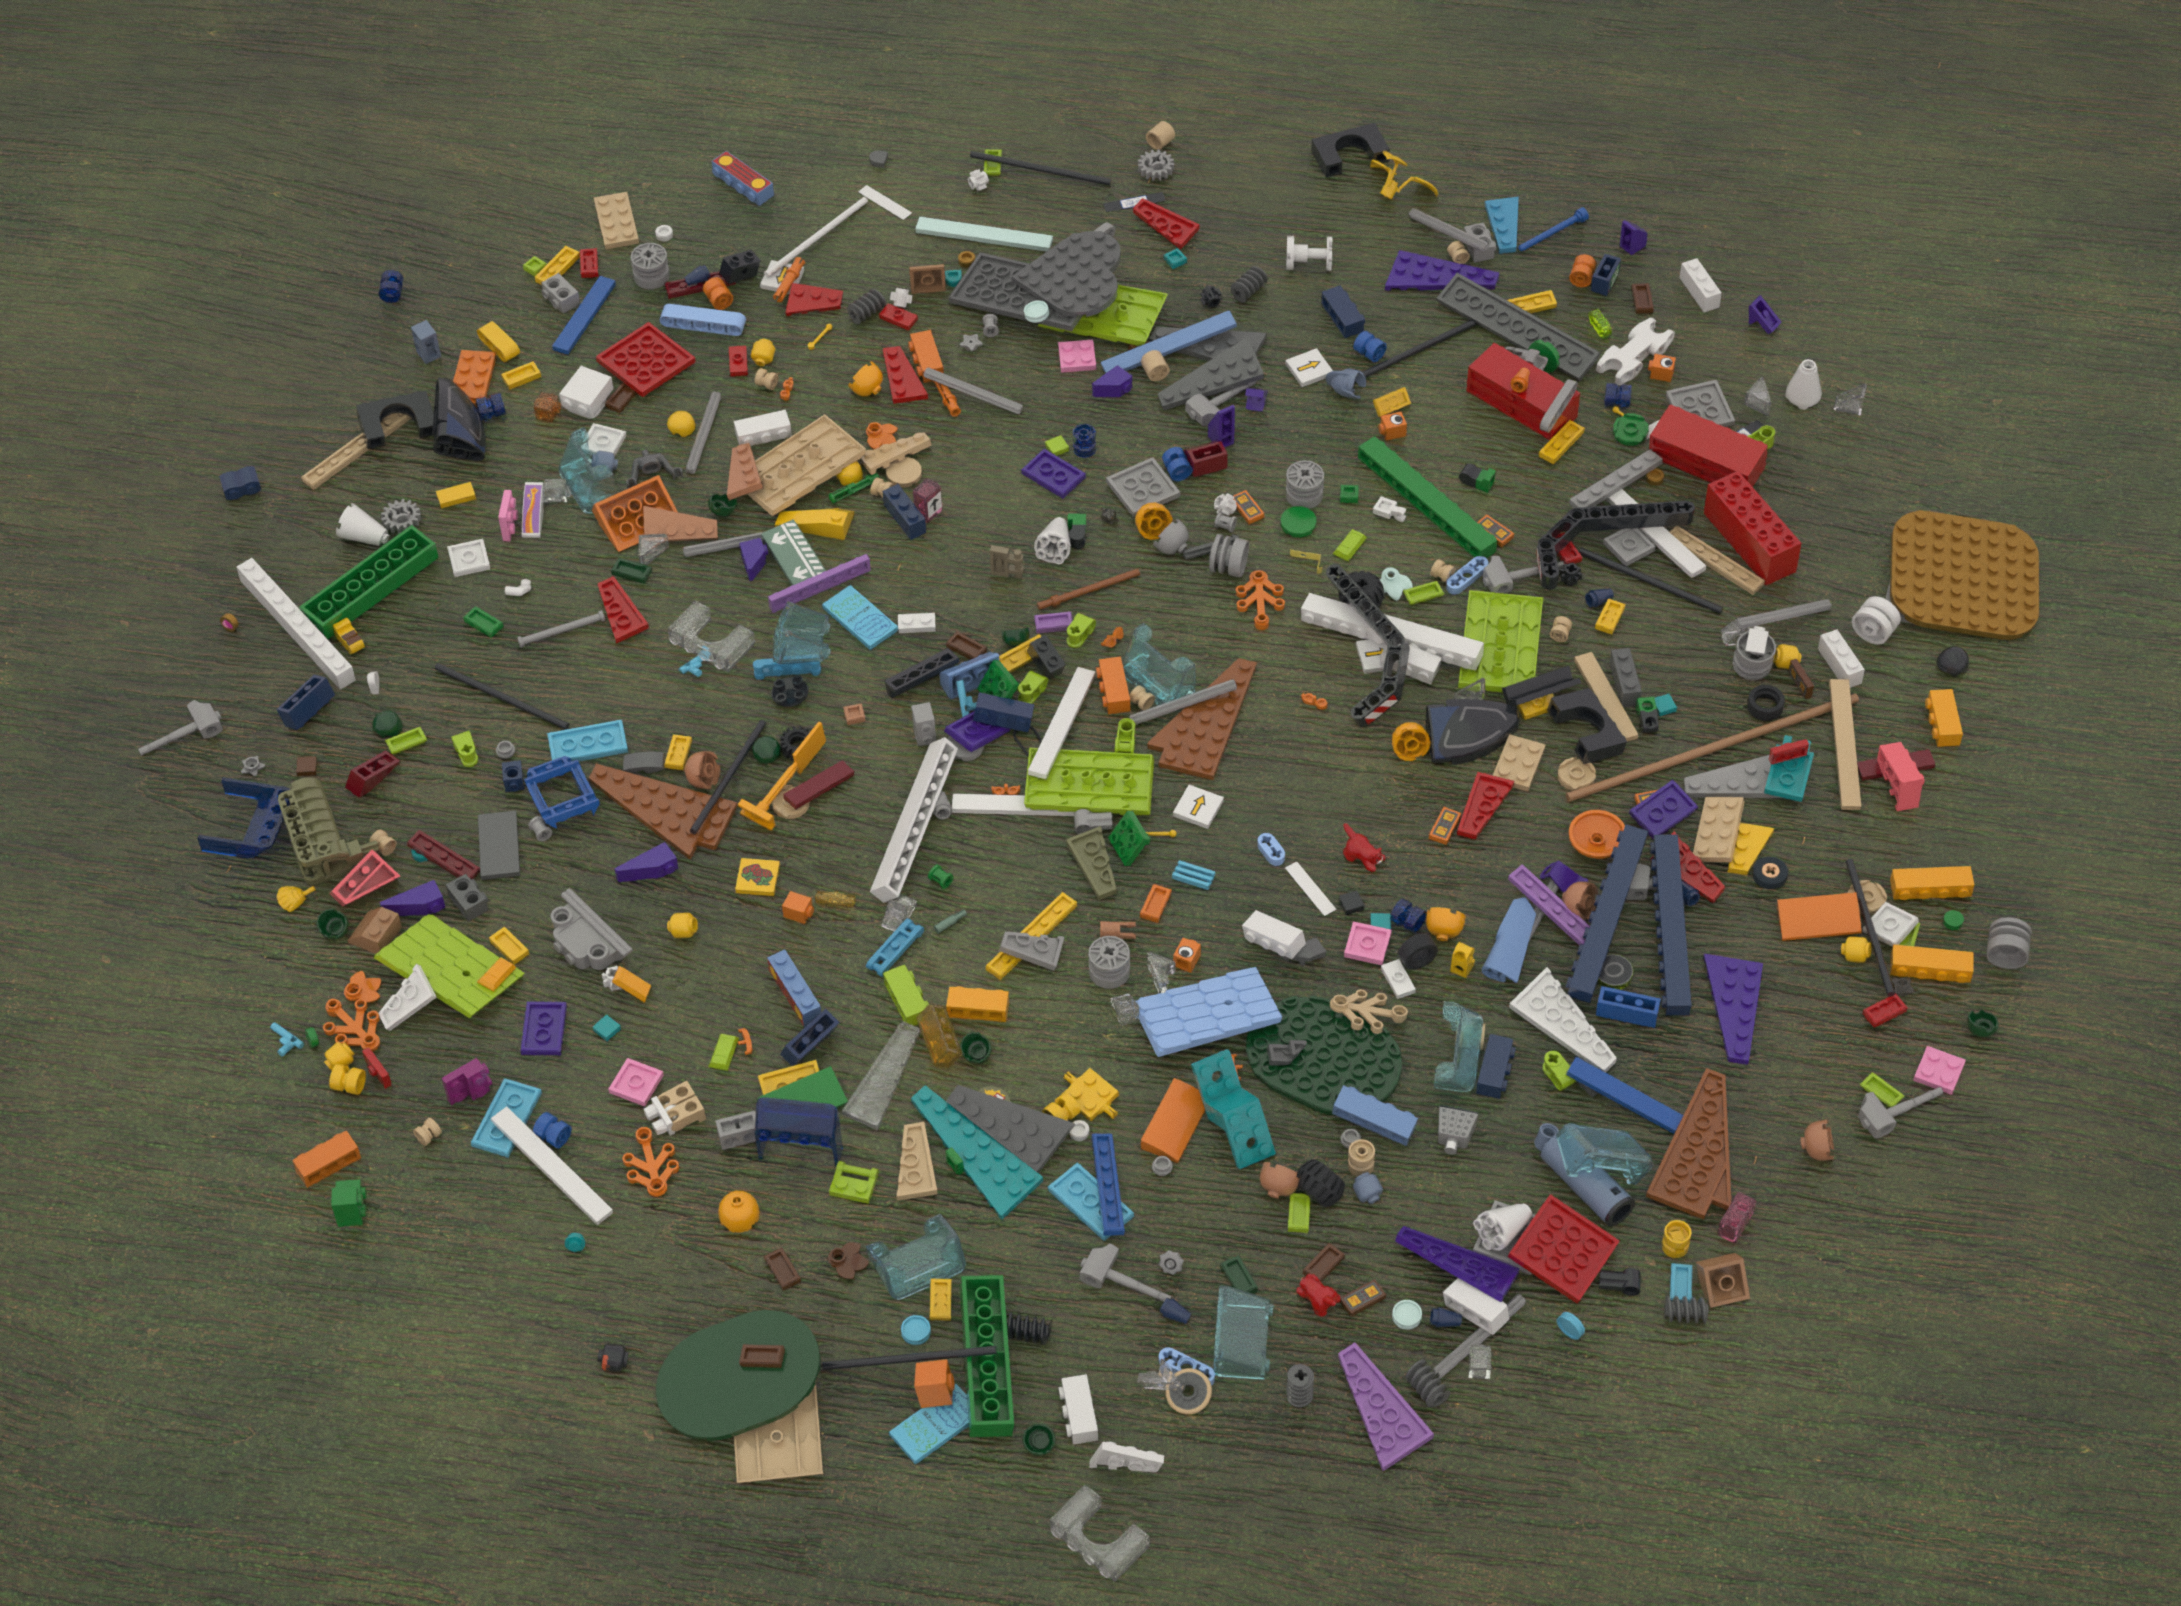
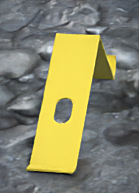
(1308, 556)

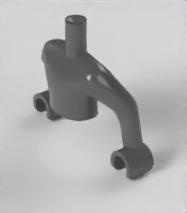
(649, 464)

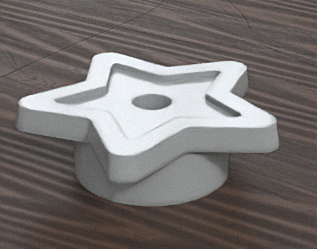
(971, 346)
(252, 761)

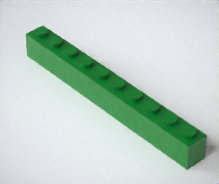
(1427, 498)

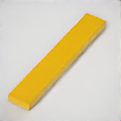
(1041, 925)

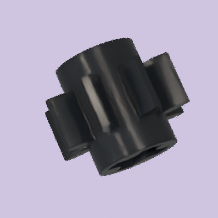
(1211, 296)
(1570, 574)

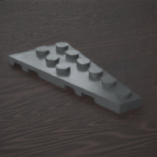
(1214, 345)
(1224, 372)
(1021, 1130)

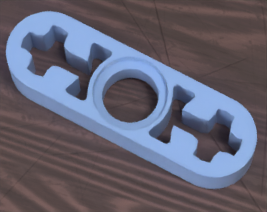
(1463, 582)
(1184, 1359)

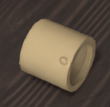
(1160, 135)
(1155, 365)

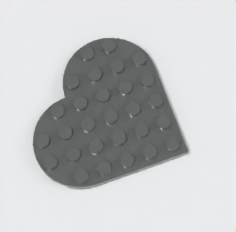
(1075, 274)

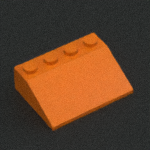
(623, 513)

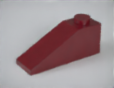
(370, 773)

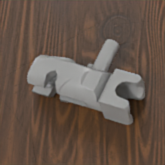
(1530, 356)

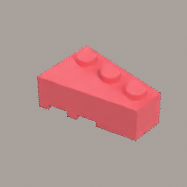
(1902, 775)
(363, 879)

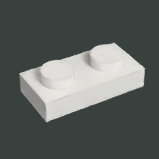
(916, 623)

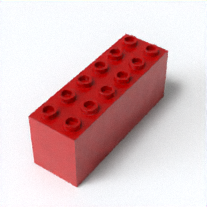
(1490, 381)
(1706, 447)
(1752, 528)

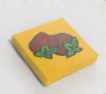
(757, 877)

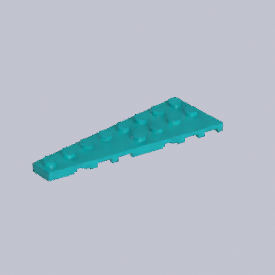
(991, 1166)

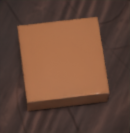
(854, 714)

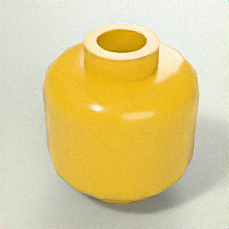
(763, 352)
(1784, 654)
(682, 925)
(1856, 949)
(339, 1054)

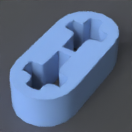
(1267, 851)

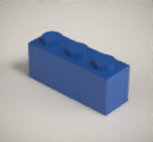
(1628, 1007)

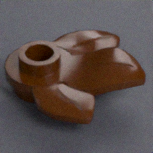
(850, 1260)

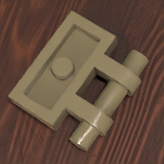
(1001, 559)

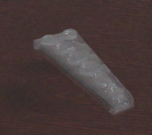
(876, 1089)

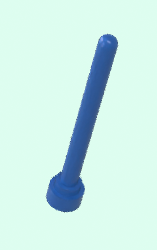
(1579, 216)

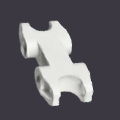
(1629, 357)

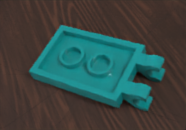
(1789, 777)

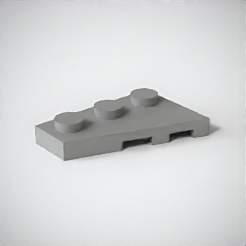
(1034, 949)

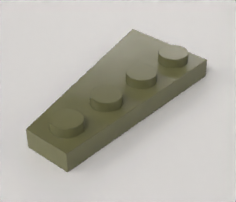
(1093, 860)

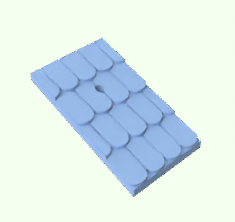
(1207, 1011)

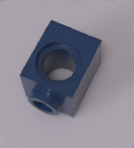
(513, 776)

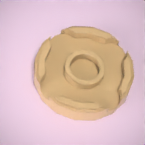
(904, 472)
(1575, 774)
(784, 809)
(1874, 895)

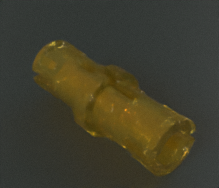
(835, 898)

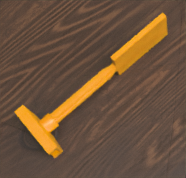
(802, 758)

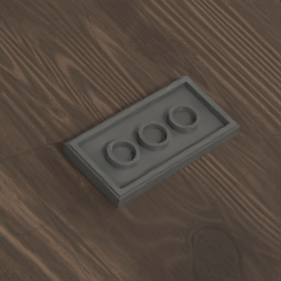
(498, 845)

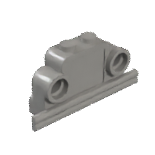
(585, 936)

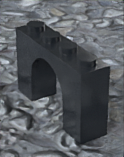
(1363, 137)
(414, 405)
(1586, 706)

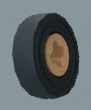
(1768, 880)

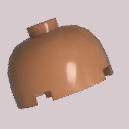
(702, 769)
(1580, 898)
(1818, 1141)
(1278, 1180)

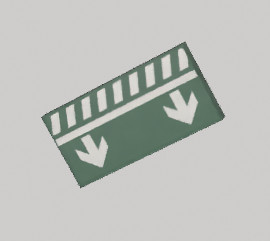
(792, 552)

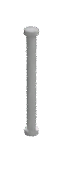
(559, 629)

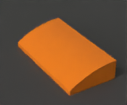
(1819, 916)
(1174, 1121)

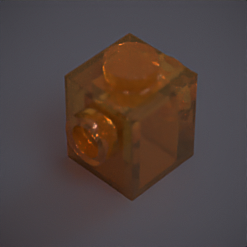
(546, 406)

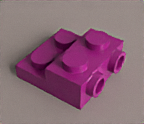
(467, 1081)

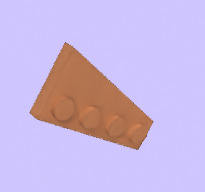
(743, 472)
(679, 525)

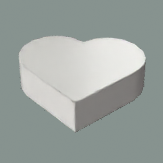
(373, 682)

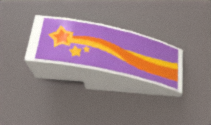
(532, 510)

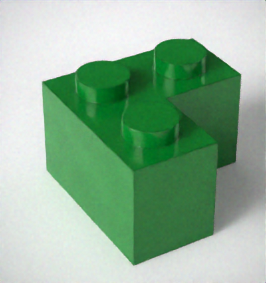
(348, 1202)

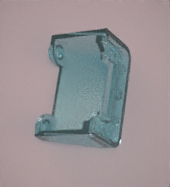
(586, 482)
(800, 636)
(1154, 672)
(1463, 1071)
(1602, 1148)
(917, 1262)
(1241, 1334)

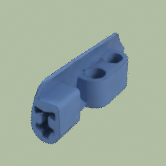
(1511, 943)

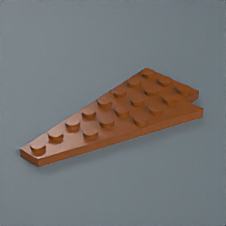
(1200, 732)
(666, 808)
(1697, 1160)

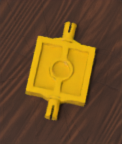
(1092, 1094)

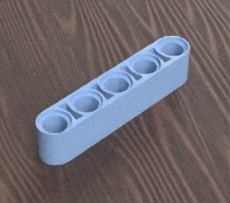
(702, 319)

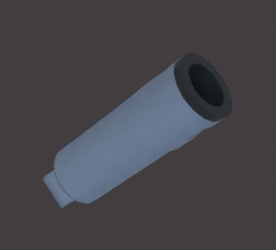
(1595, 1188)

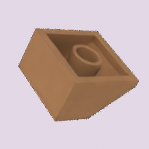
(927, 279)
(376, 930)
(1723, 1279)

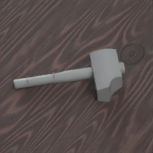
(1204, 410)
(1500, 581)
(204, 720)
(1880, 1120)
(1098, 1268)

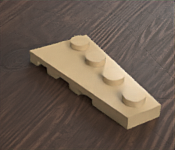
(895, 451)
(916, 1166)

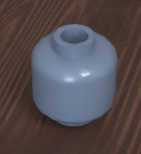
(604, 458)
(1367, 1188)

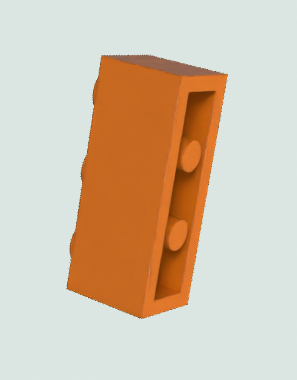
(925, 353)
(1113, 685)
(326, 1158)

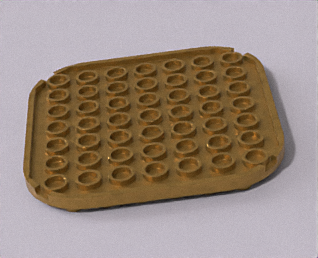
(1964, 575)

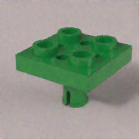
(1002, 683)
(1133, 838)

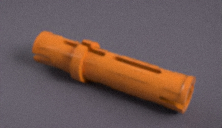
(791, 274)
(949, 400)

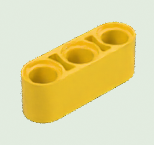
(498, 341)

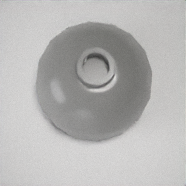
(1173, 538)

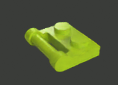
(853, 1188)

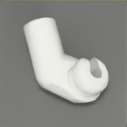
(520, 590)

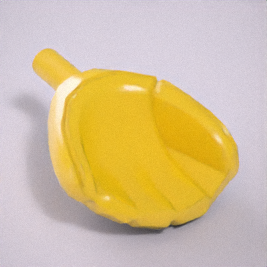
(292, 897)

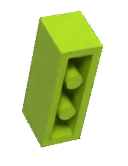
(905, 993)

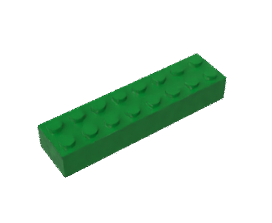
(370, 580)
(986, 1375)

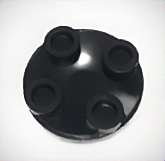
(789, 691)

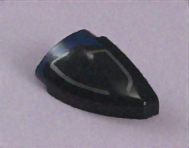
(456, 423)
(1468, 729)

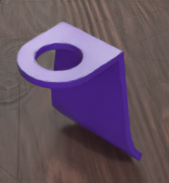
(1562, 875)

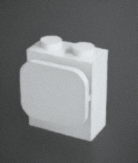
(586, 392)

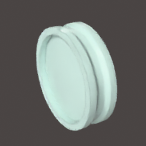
(1036, 311)
(1407, 1314)

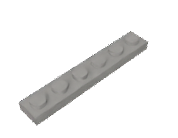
(1617, 480)

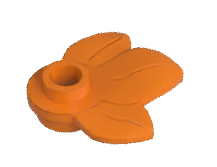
(880, 434)
(364, 987)

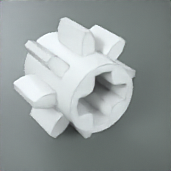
(978, 180)
(901, 297)
(1225, 504)
(608, 977)

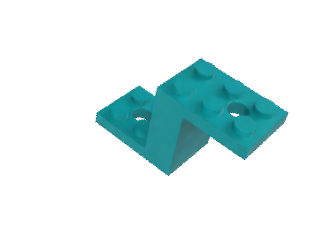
(1233, 1109)

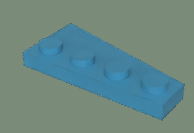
(1503, 222)

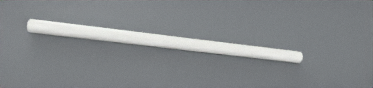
(815, 237)

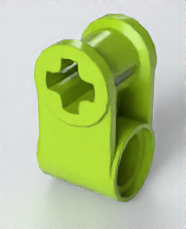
(1765, 434)
(1079, 630)
(1032, 687)
(1125, 739)
(465, 747)
(1556, 1068)

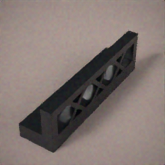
(920, 672)
(1539, 686)

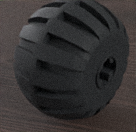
(1369, 584)
(1320, 1183)

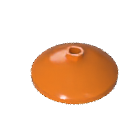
(1592, 827)

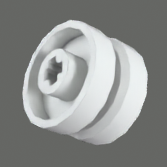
(1876, 620)

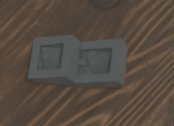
(646, 761)

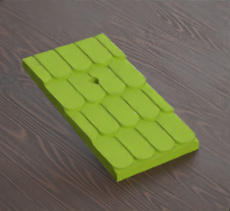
(1125, 320)
(1510, 638)
(1093, 783)
(449, 962)

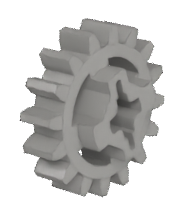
(1156, 165)
(400, 516)

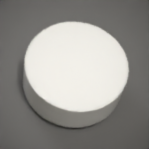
(664, 233)
(1080, 1131)

